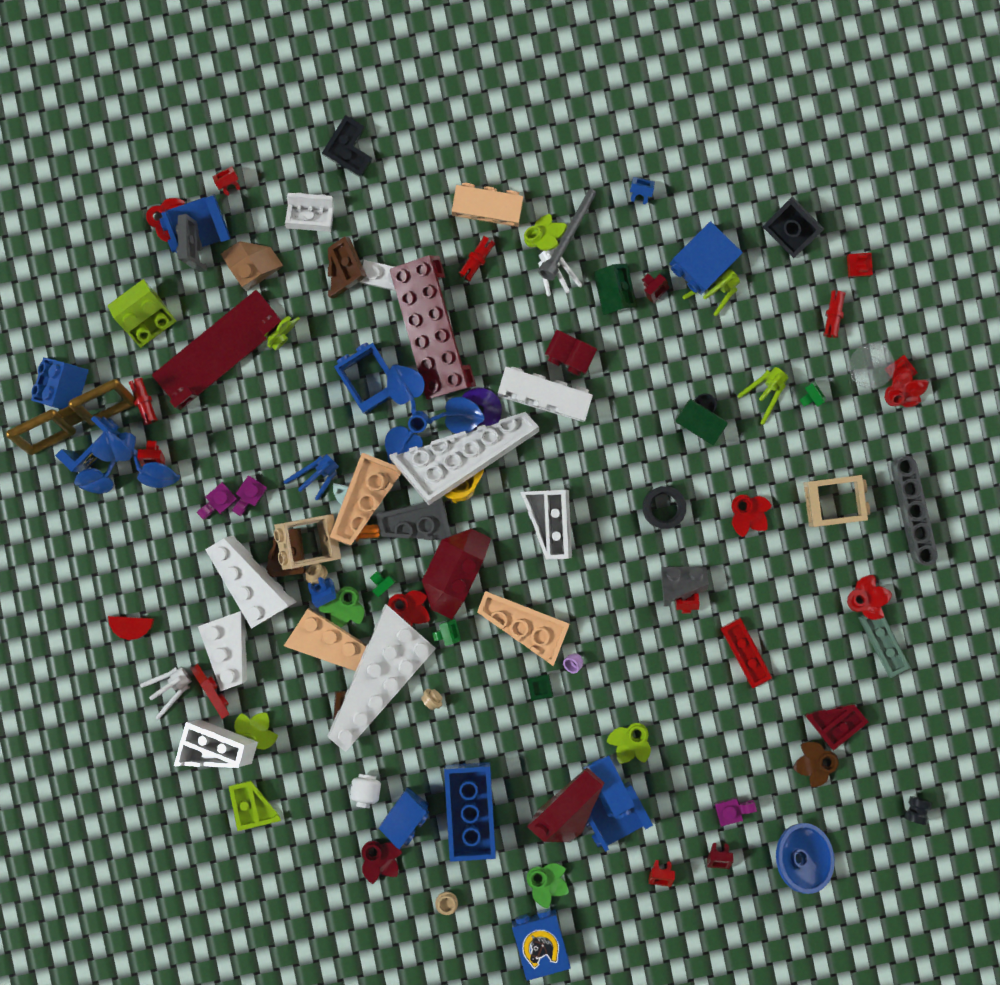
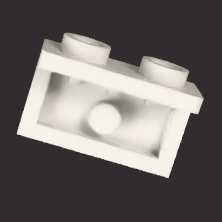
(309, 212)

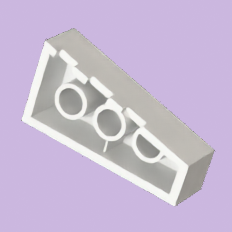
(545, 394)
(248, 582)

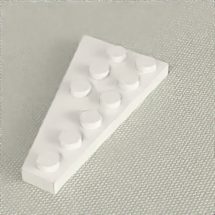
(456, 458)
(384, 669)

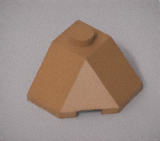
(251, 263)

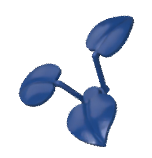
(407, 384)
(122, 448)

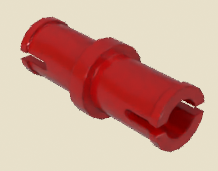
(476, 258)
(834, 314)
(143, 401)

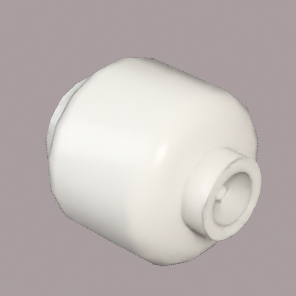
(365, 790)

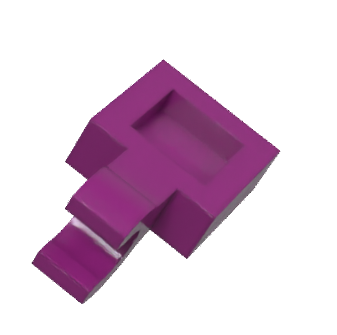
(250, 493)
(219, 499)
(730, 811)

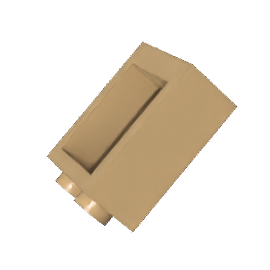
(813, 502)
(329, 547)

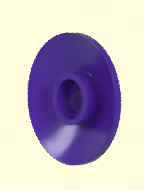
(490, 403)

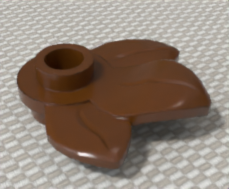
(812, 763)

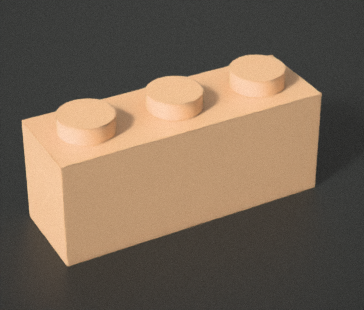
(487, 204)

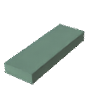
(885, 645)

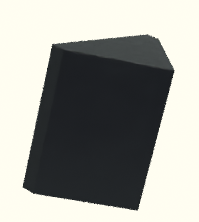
(793, 227)

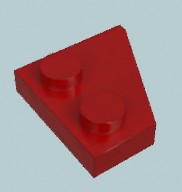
(209, 686)

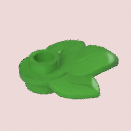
(343, 610)
(549, 885)

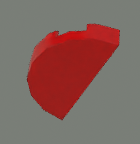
(130, 627)

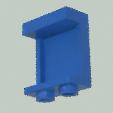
(705, 258)

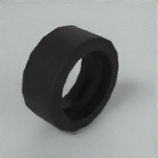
(680, 512)

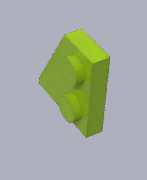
(250, 806)

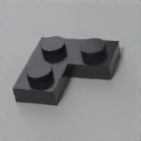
(342, 150)

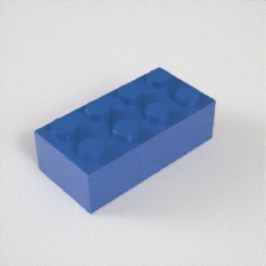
(470, 811)

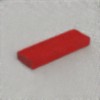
(746, 653)

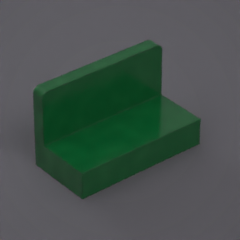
(615, 288)
(701, 421)

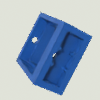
(347, 361)
(613, 794)

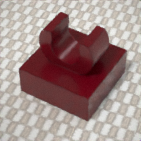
(655, 287)
(719, 859)

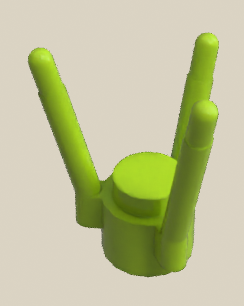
(726, 282)
(774, 380)

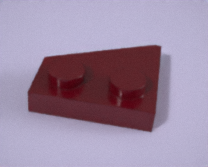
(837, 723)

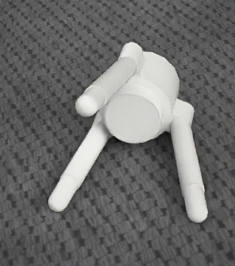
(545, 255)
(178, 680)

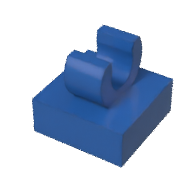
(642, 187)
(322, 592)

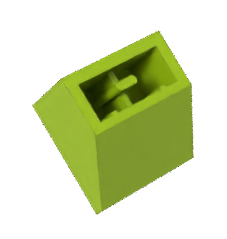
(141, 313)

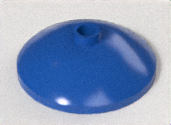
(813, 855)

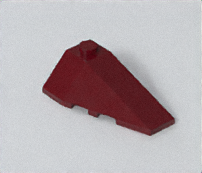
(568, 810)

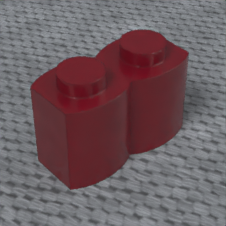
(570, 352)

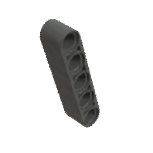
(922, 519)

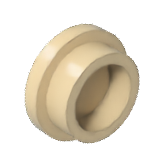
(314, 572)
(432, 699)
(446, 903)

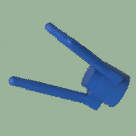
(325, 467)

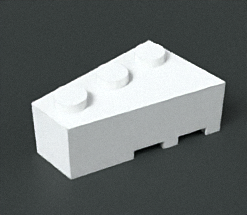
(551, 521)
(226, 649)
(213, 746)

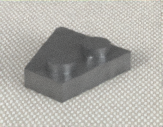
(682, 582)

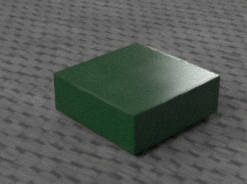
(540, 687)

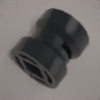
(706, 401)
(918, 810)

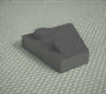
(189, 242)

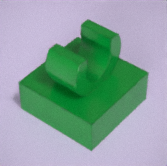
(814, 394)
(382, 584)
(448, 633)

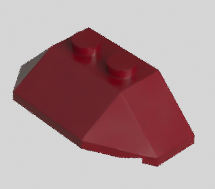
(454, 570)

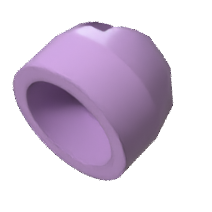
(573, 663)

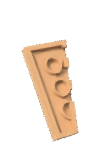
(365, 492)
(529, 627)
(326, 641)

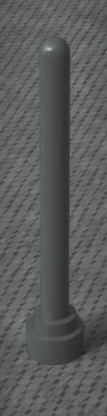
(550, 268)

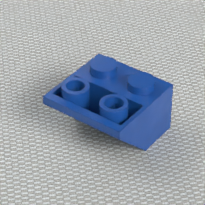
(58, 383)
(404, 817)

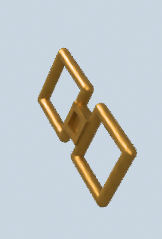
(70, 416)

